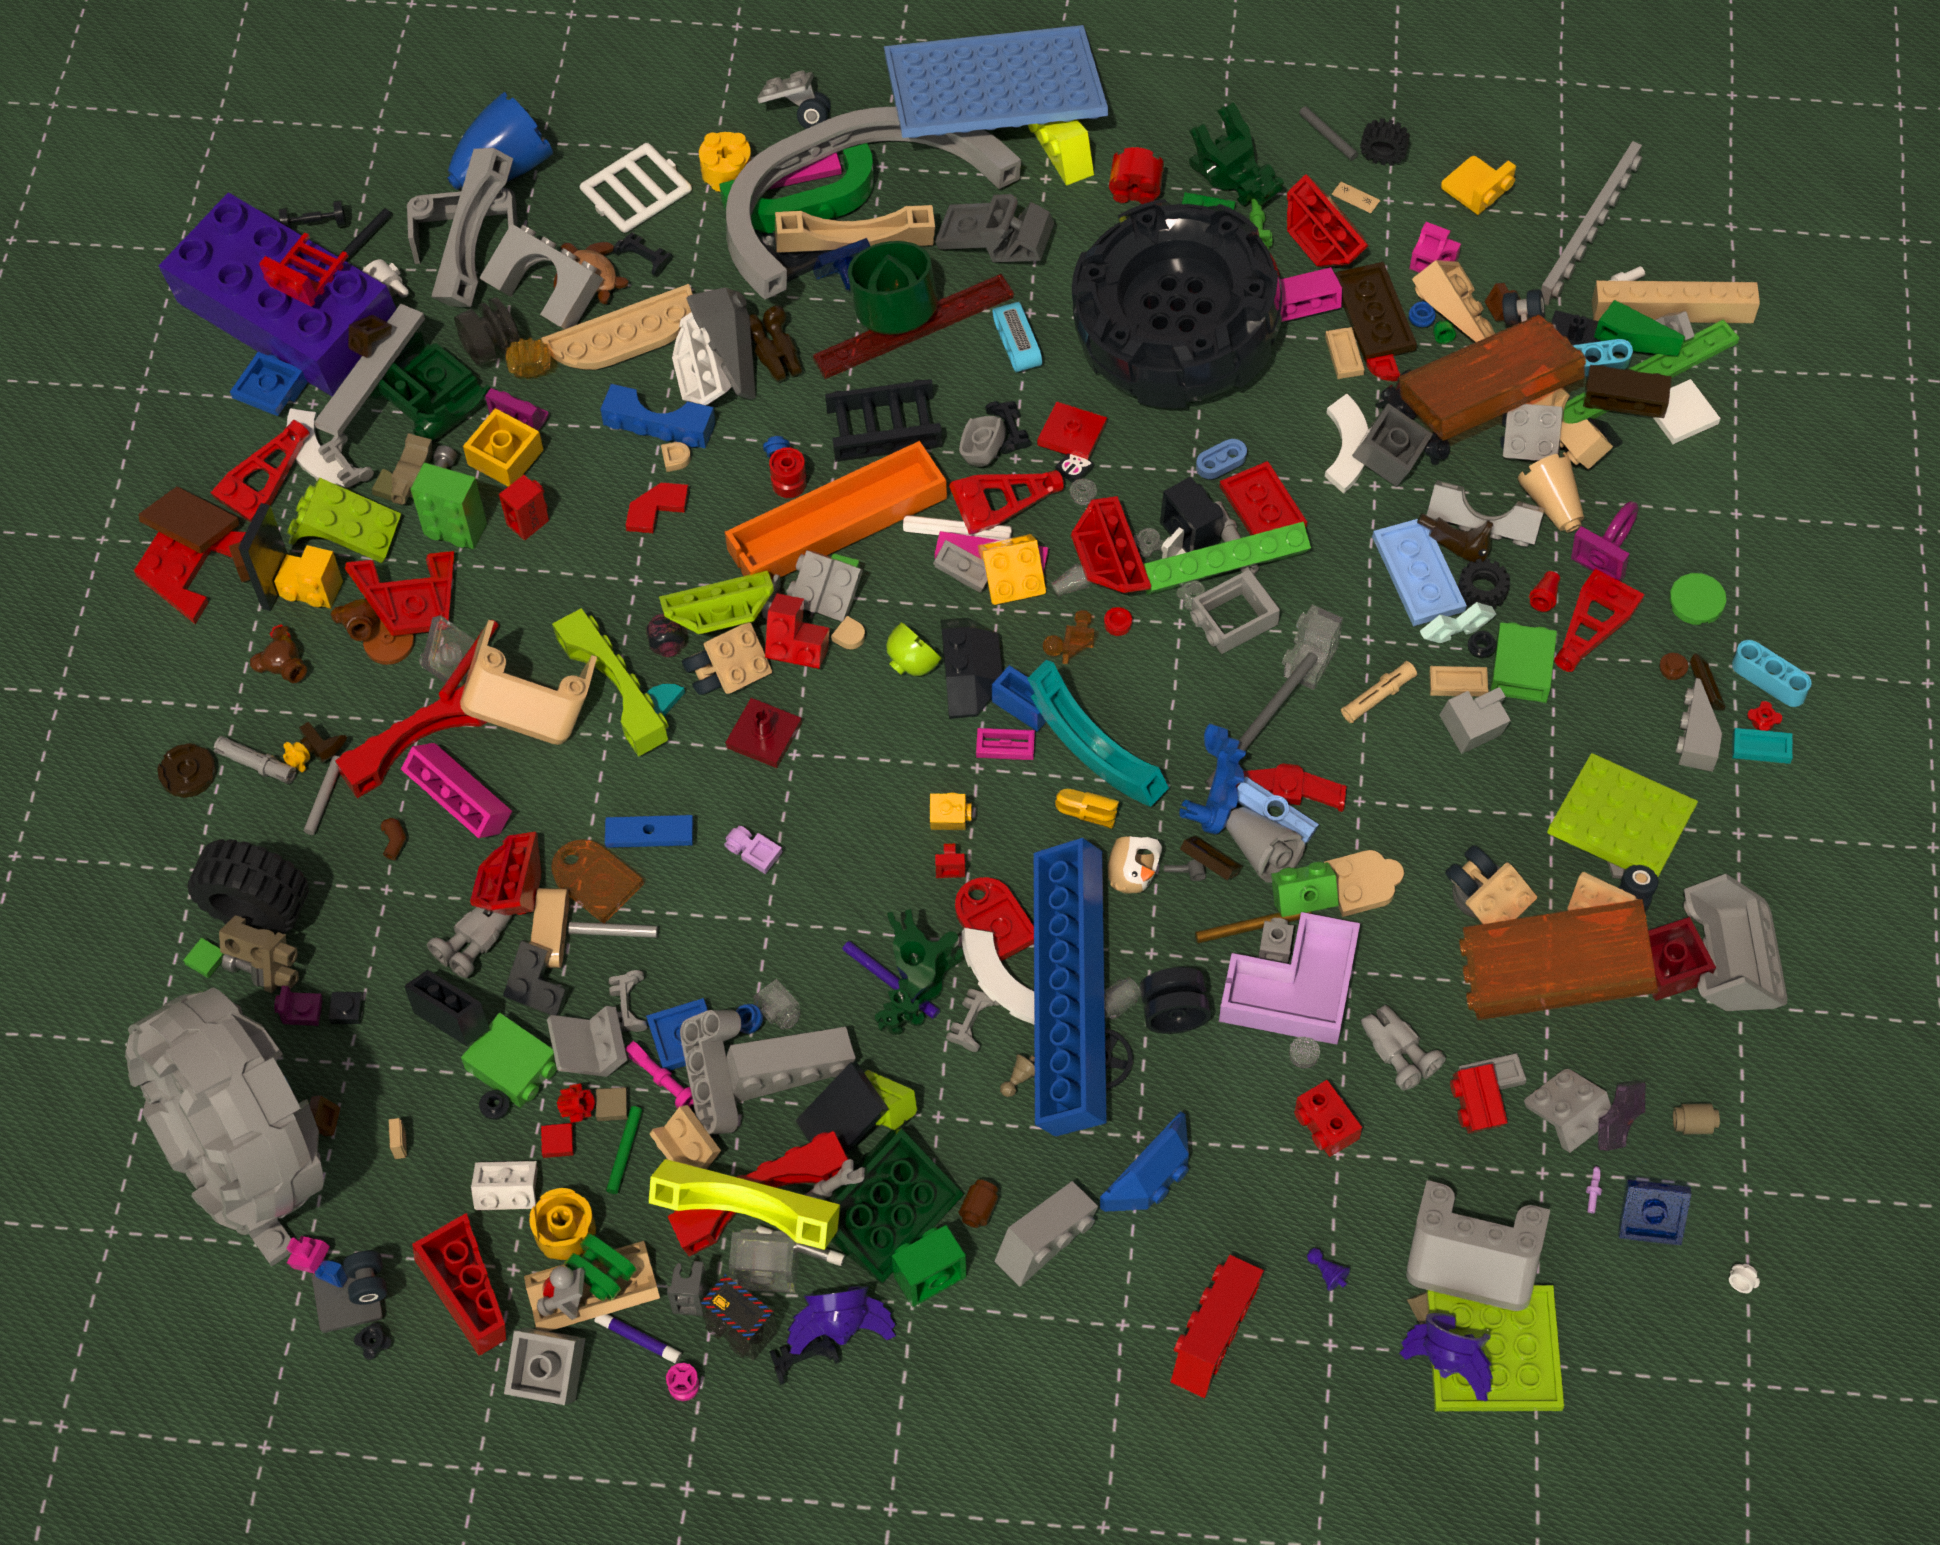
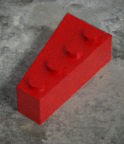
(461, 1281)

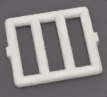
(628, 162)

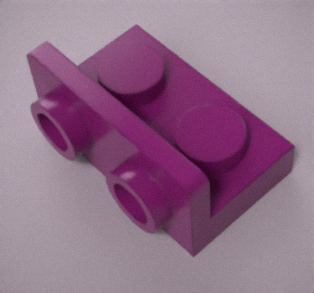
(516, 408)

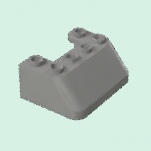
(1740, 943)
(1473, 1255)

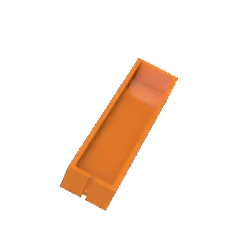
(838, 512)

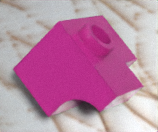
(1432, 246)

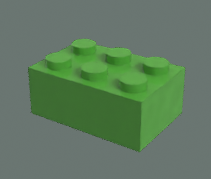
(449, 506)

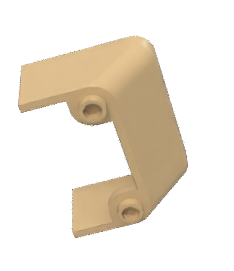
(521, 703)

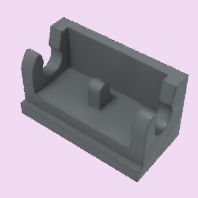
(689, 1292)

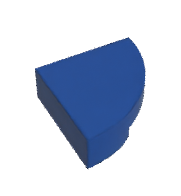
(331, 1273)

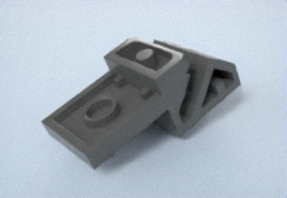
(997, 229)

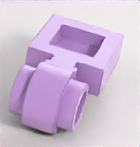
(759, 852)

